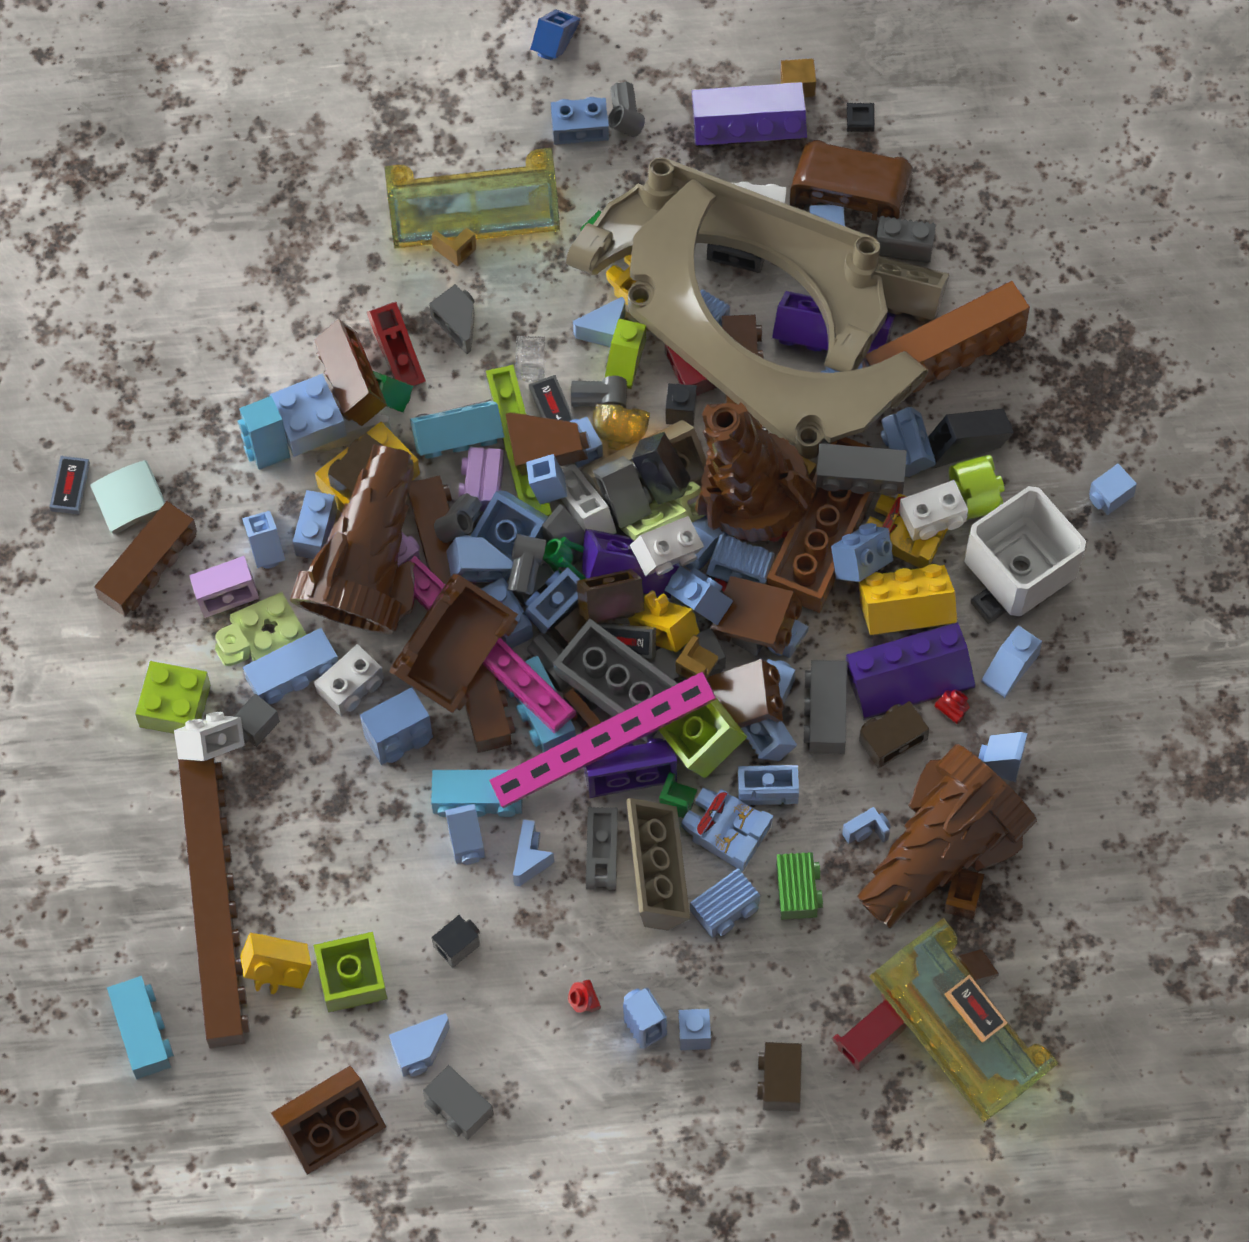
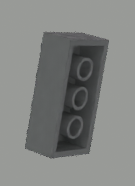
(609, 671)

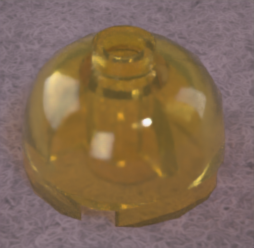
(619, 425)

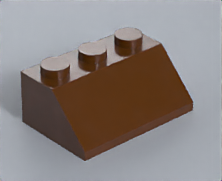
(328, 1119)

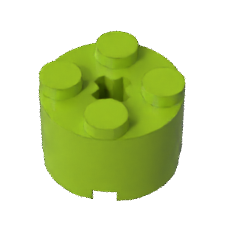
(978, 485)

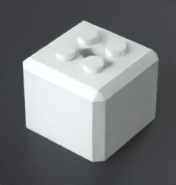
(1027, 531)

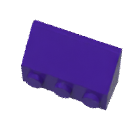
(612, 553)
(631, 768)

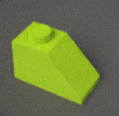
(626, 350)

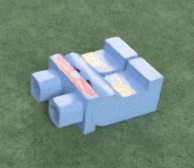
(728, 827)

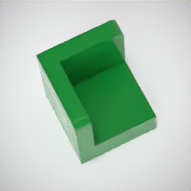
(678, 795)

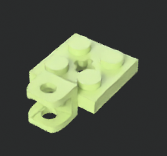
(666, 513)
(246, 636)

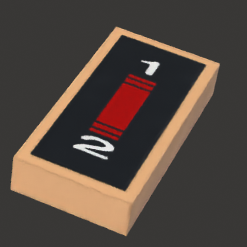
(975, 1008)

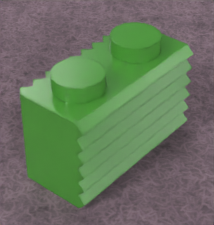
(797, 886)

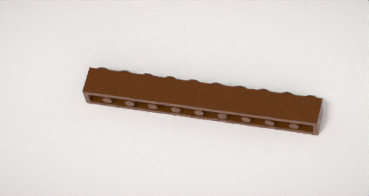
(485, 703)
(212, 903)

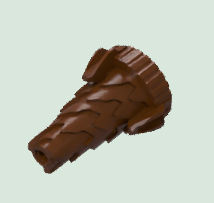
(751, 478)
(357, 570)
(959, 821)

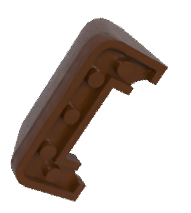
(851, 180)
(453, 642)

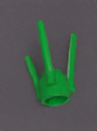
(559, 554)

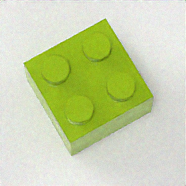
(171, 697)
(704, 737)
(350, 972)

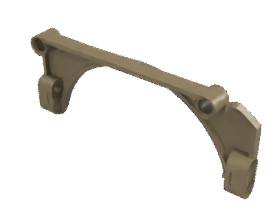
(820, 254)
(782, 399)

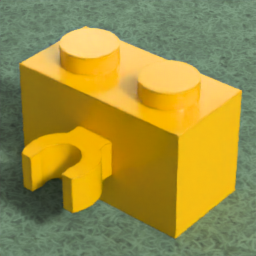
(672, 621)
(275, 962)

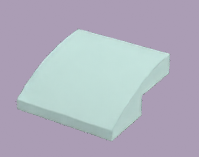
(128, 496)

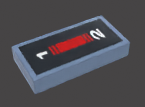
(69, 485)

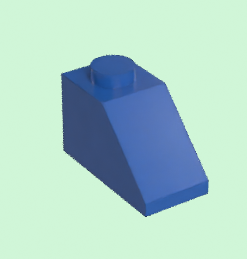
(554, 34)

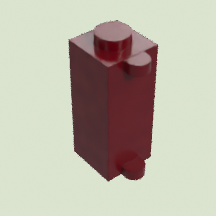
(870, 1035)

